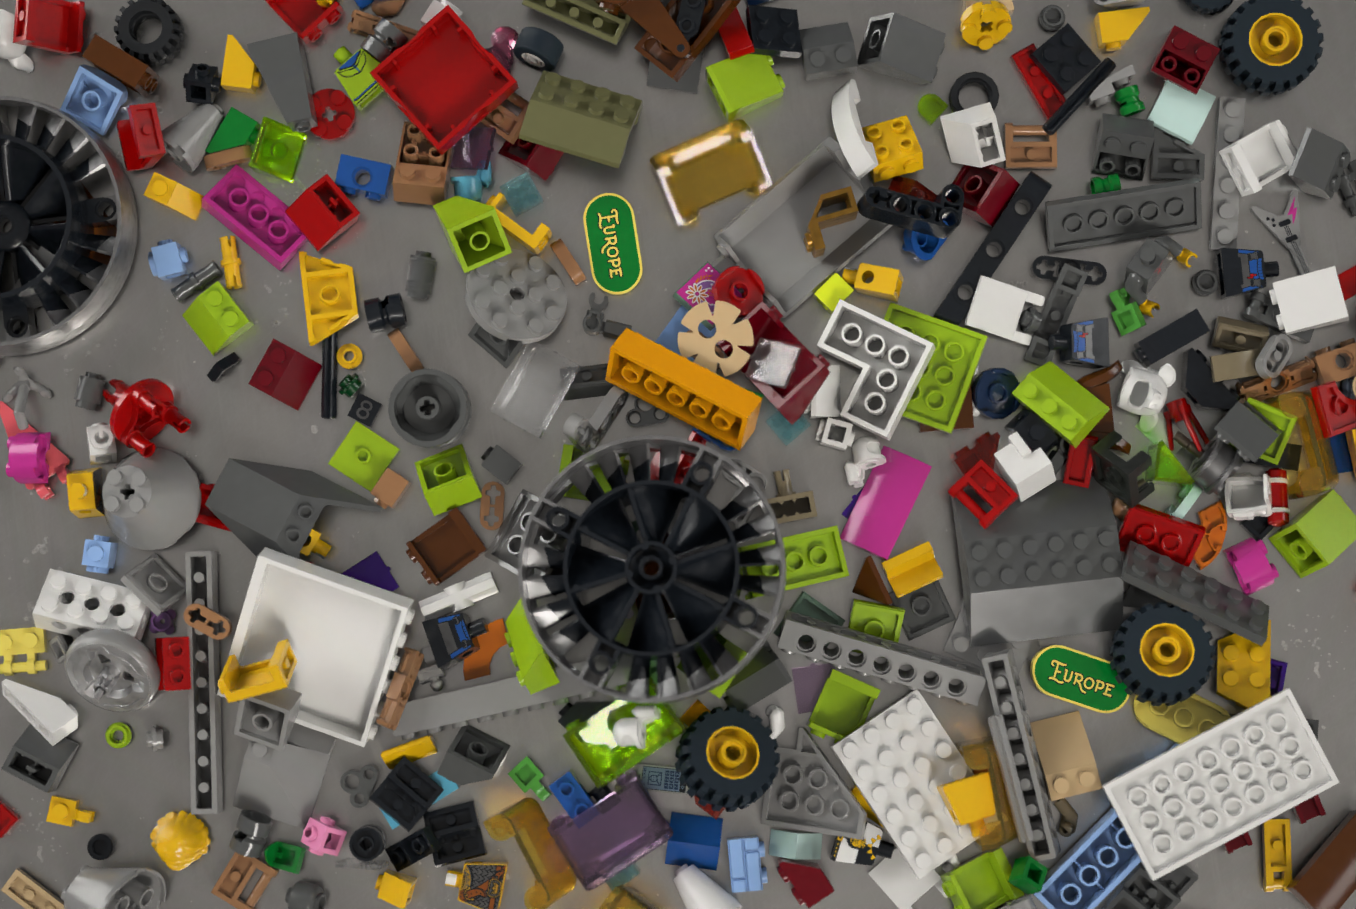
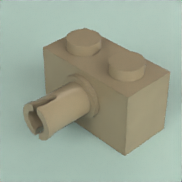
(789, 505)

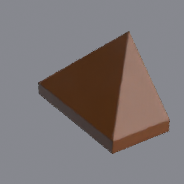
(870, 584)

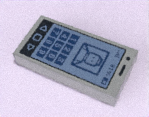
(661, 778)

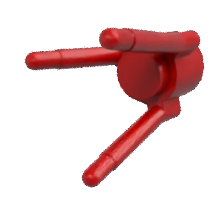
(1181, 411)

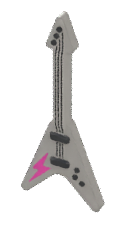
(1286, 229)

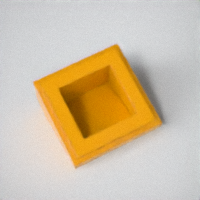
(694, 712)

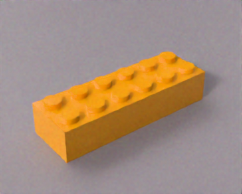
(683, 388)

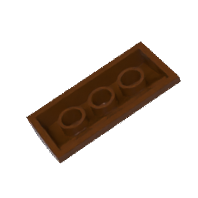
(713, 17)
(1331, 872)

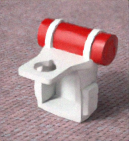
(1258, 496)

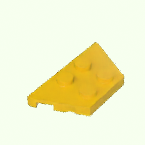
(327, 295)
(1243, 669)

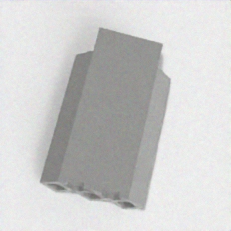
(772, 230)

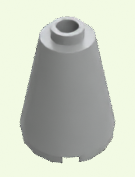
(191, 135)

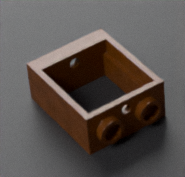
(121, 66)

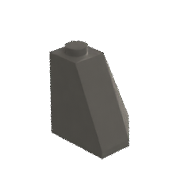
(757, 679)

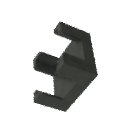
(1118, 475)

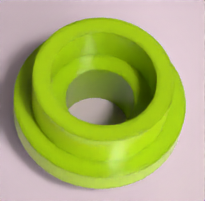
(110, 735)

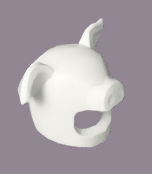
(10, 50)
(1146, 394)

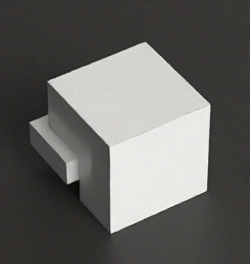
(1024, 470)

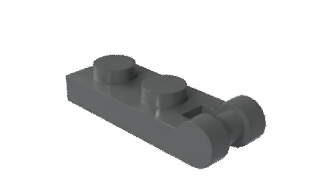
(1268, 318)

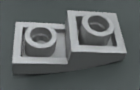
(1105, 90)

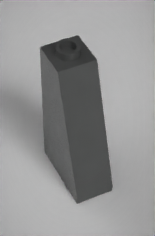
(287, 76)

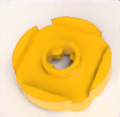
(987, 35)

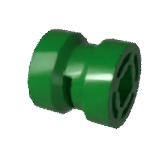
(1129, 101)
(1107, 184)

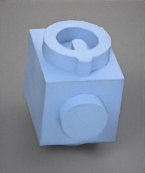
(168, 260)
(99, 554)

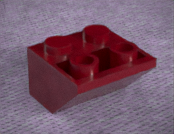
(1184, 59)
(807, 878)

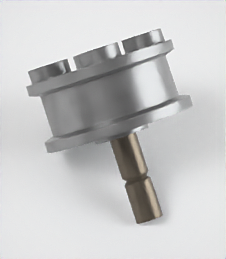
(1212, 464)

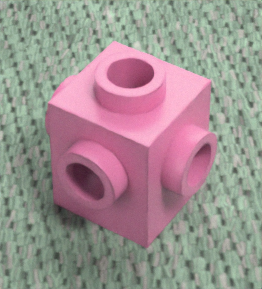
(323, 836)

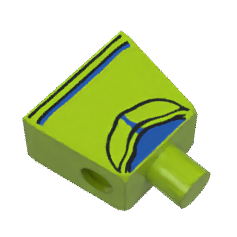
(356, 76)

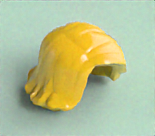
(180, 839)

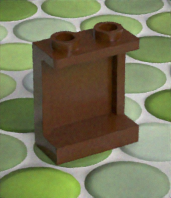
(446, 547)

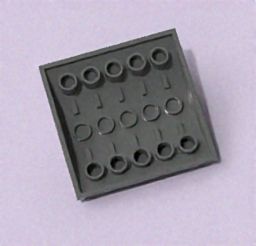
(1041, 566)

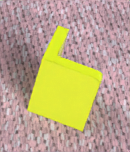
(832, 291)

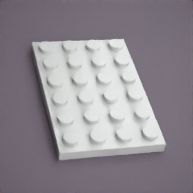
(897, 769)

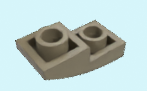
(1234, 365)

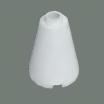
(701, 891)

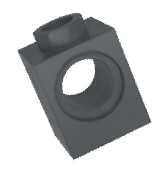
(500, 464)

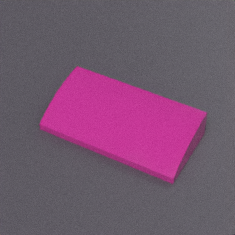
(254, 216)
(885, 503)

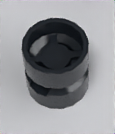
(385, 312)
(368, 842)

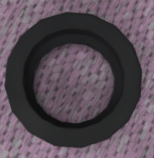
(973, 77)

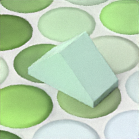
(795, 844)

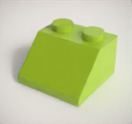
(217, 318)
(448, 480)

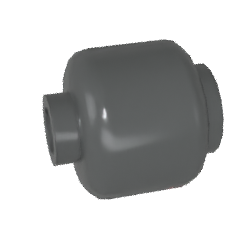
(305, 896)

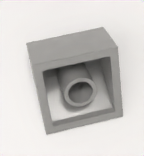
(268, 717)

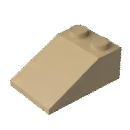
(1065, 756)

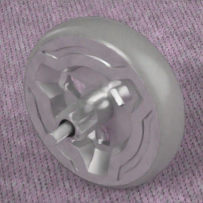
(105, 681)

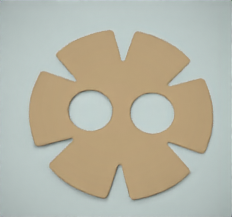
(723, 317)

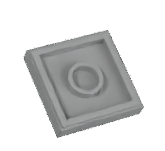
(155, 584)

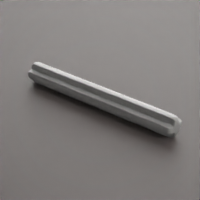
(1010, 778)

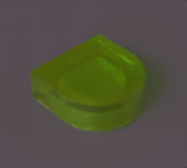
(931, 107)

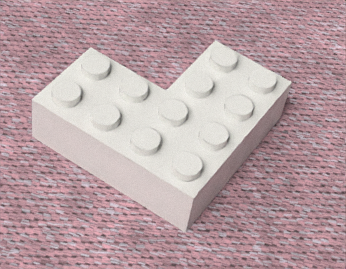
(889, 362)

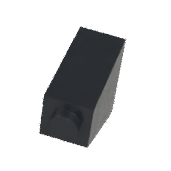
(1170, 338)

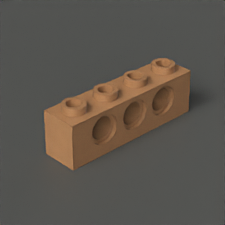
(1326, 366)

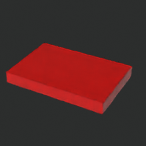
(1161, 533)

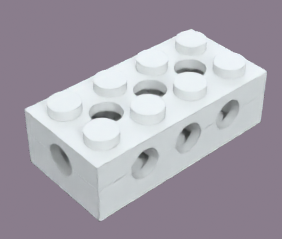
(80, 604)

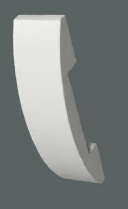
(848, 130)

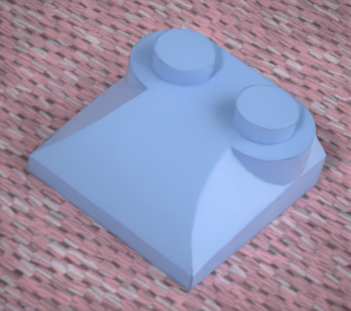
(94, 98)

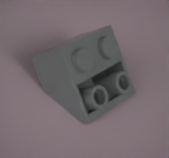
(1123, 146)
(1247, 430)
(38, 761)

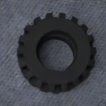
(164, 45)

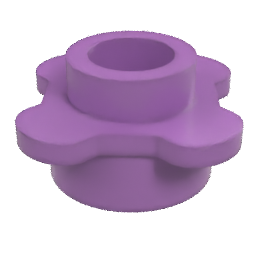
(167, 627)

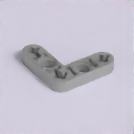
(587, 434)

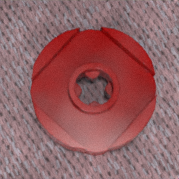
(341, 122)
(740, 278)

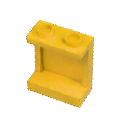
(535, 242)
(260, 677)

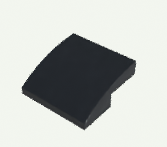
(406, 794)
(457, 833)

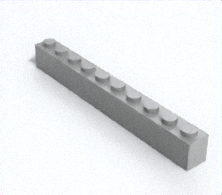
(498, 697)
(204, 703)

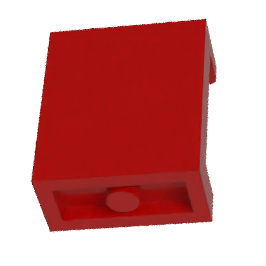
(306, 16)
(50, 25)
(141, 137)
(174, 663)

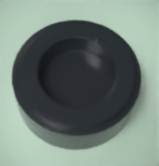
(101, 846)

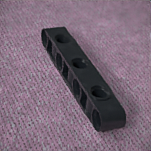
(1003, 237)

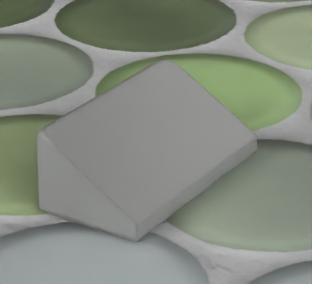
(311, 739)

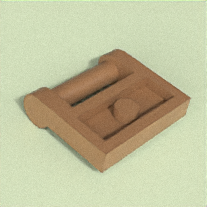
(506, 122)
(1029, 154)
(237, 876)

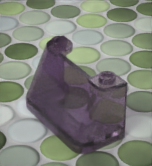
(611, 832)

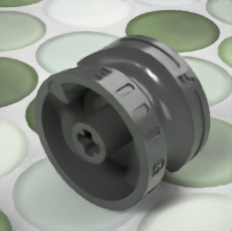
(410, 414)

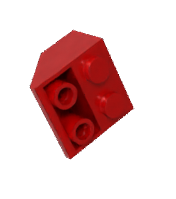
(322, 212)

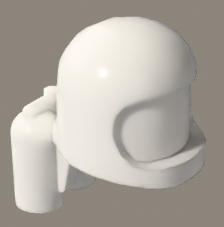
(866, 456)
(632, 730)

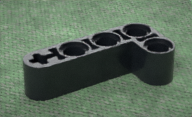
(879, 205)

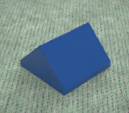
(694, 841)

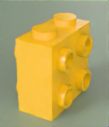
(895, 148)

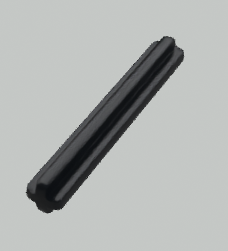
(1079, 96)
(329, 376)

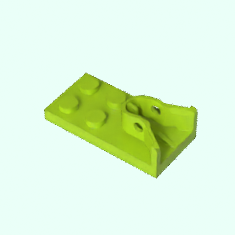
(809, 559)

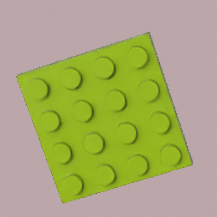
(949, 371)

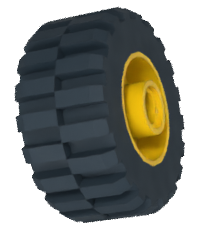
(1270, 45)
(1162, 654)
(727, 759)

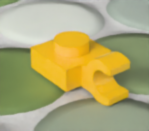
(66, 811)

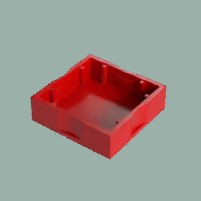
(444, 80)

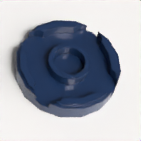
(993, 393)

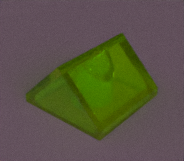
(276, 150)
(1166, 467)

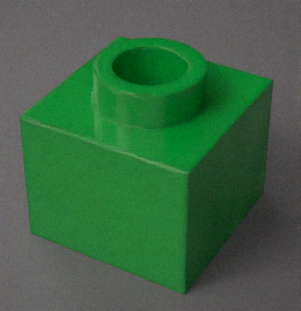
(1028, 875)

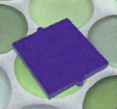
(374, 572)

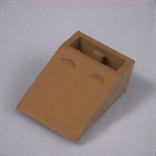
(420, 170)

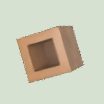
(390, 489)

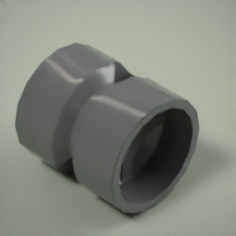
(374, 43)
(250, 837)

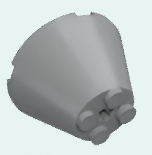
(151, 499)
(115, 889)

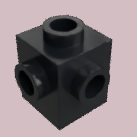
(202, 83)

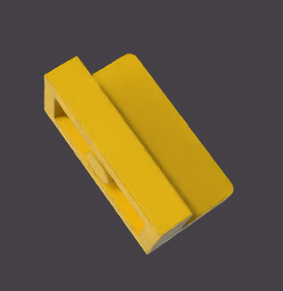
(912, 569)

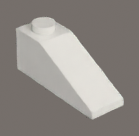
(44, 711)

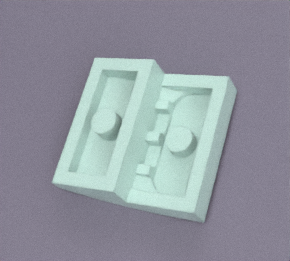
(1181, 111)

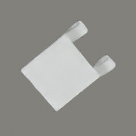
(998, 309)
(900, 882)

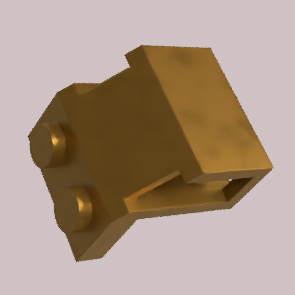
(813, 238)

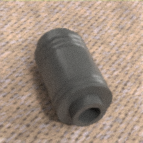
(420, 275)

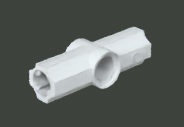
(459, 596)

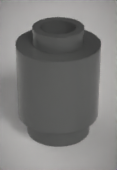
(89, 391)

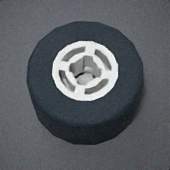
(538, 49)

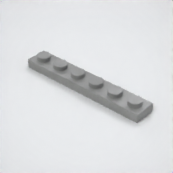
(1224, 190)

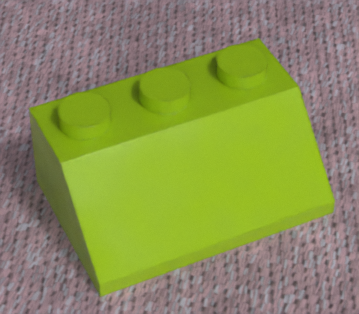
(1060, 402)
(535, 665)

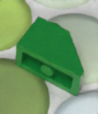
(233, 132)

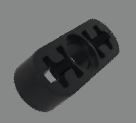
(1050, 262)

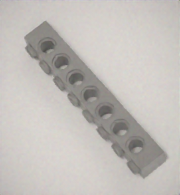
(897, 654)
(1010, 703)

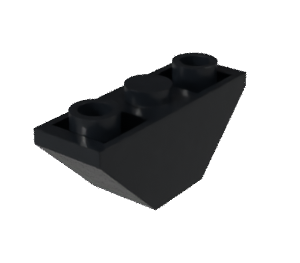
(1199, 384)

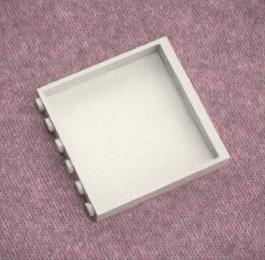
(339, 633)

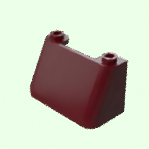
(809, 371)

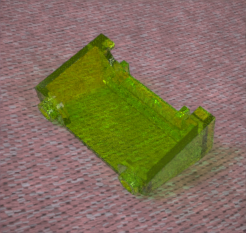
(602, 756)

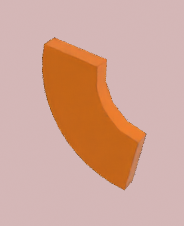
(1215, 521)
(479, 663)

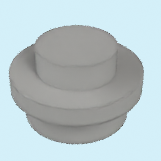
(155, 738)

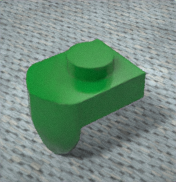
(284, 856)

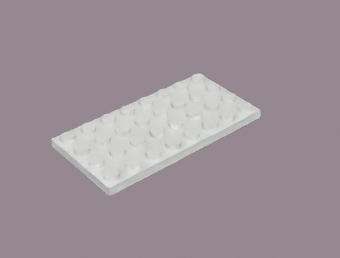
(1220, 784)

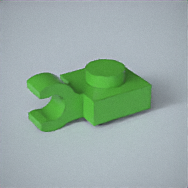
(1128, 315)
(528, 777)

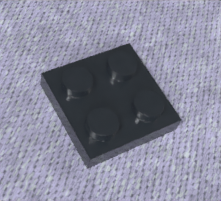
(774, 31)
(1065, 59)

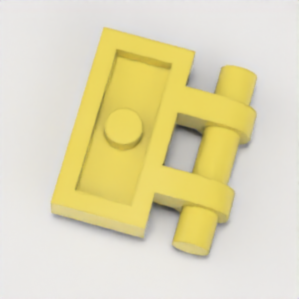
(22, 641)

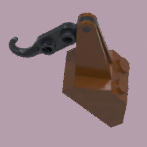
(657, 21)

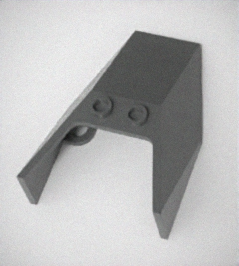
(275, 504)

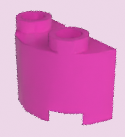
(28, 457)
(1251, 565)

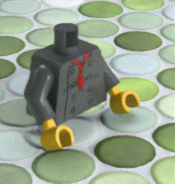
(1149, 266)

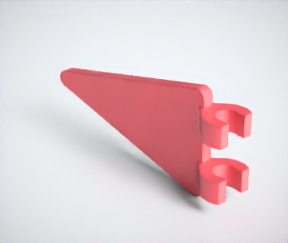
(54, 457)

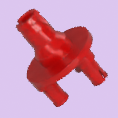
(142, 413)

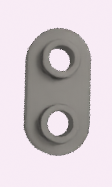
(1274, 356)

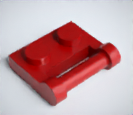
(989, 488)

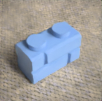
(745, 863)

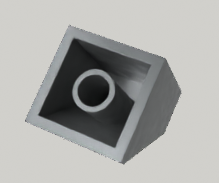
(901, 48)

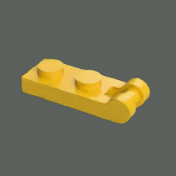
(1276, 854)

